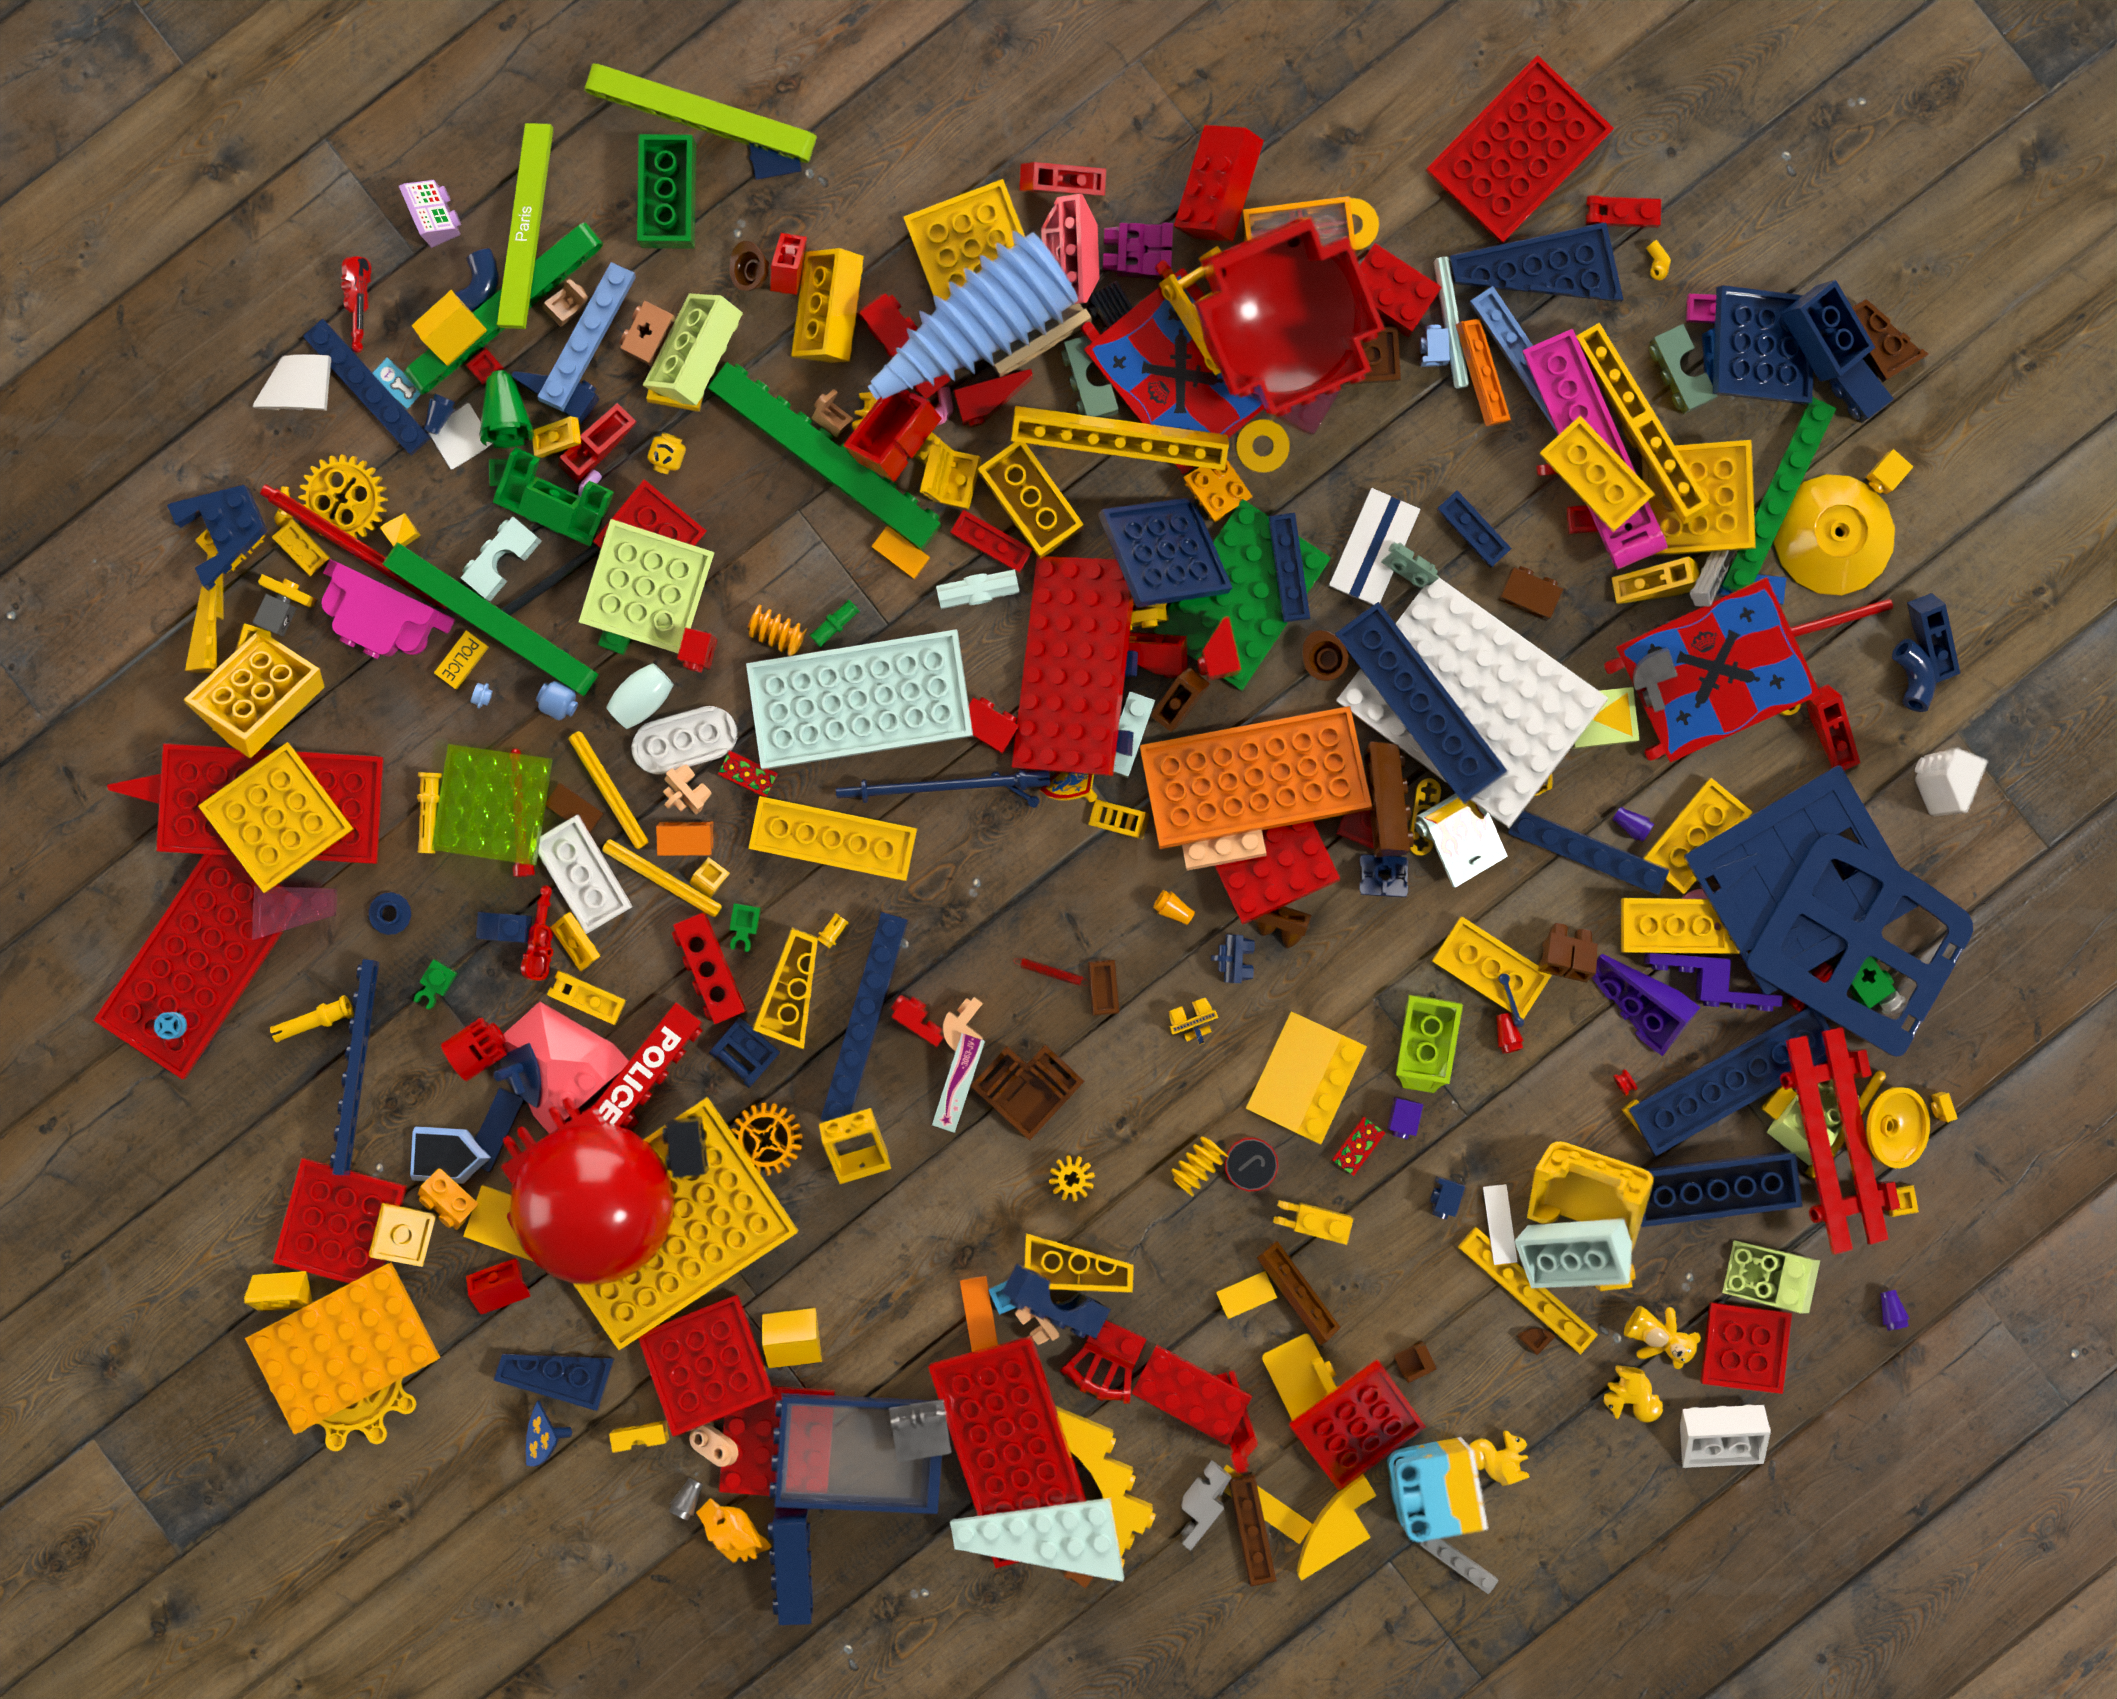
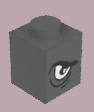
(275, 614)

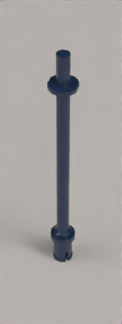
(1021, 780)

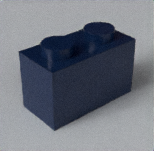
(1861, 391)

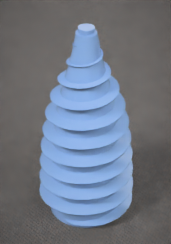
(982, 316)

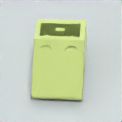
(1790, 1128)
(1771, 1277)

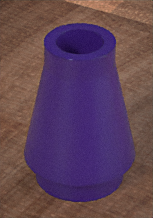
(1633, 823)
(1893, 1312)

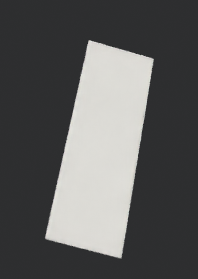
(1500, 1224)

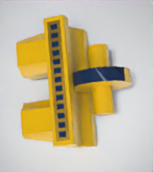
(1180, 1022)

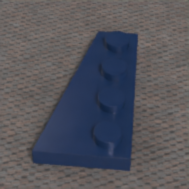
(563, 1378)

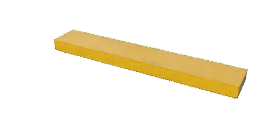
(1537, 1300)

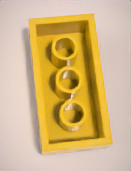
(1031, 498)

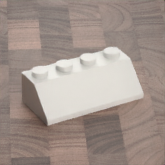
(1948, 780)

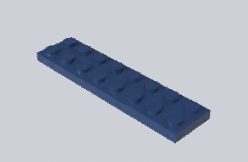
(1421, 703)
(1726, 1082)

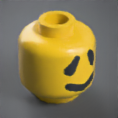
(666, 453)

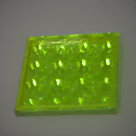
(492, 804)

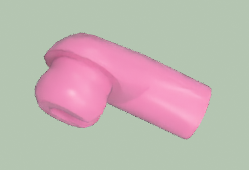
(945, 405)

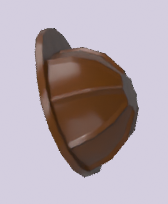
(748, 266)
(1324, 655)

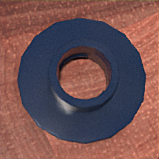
(376, 913)

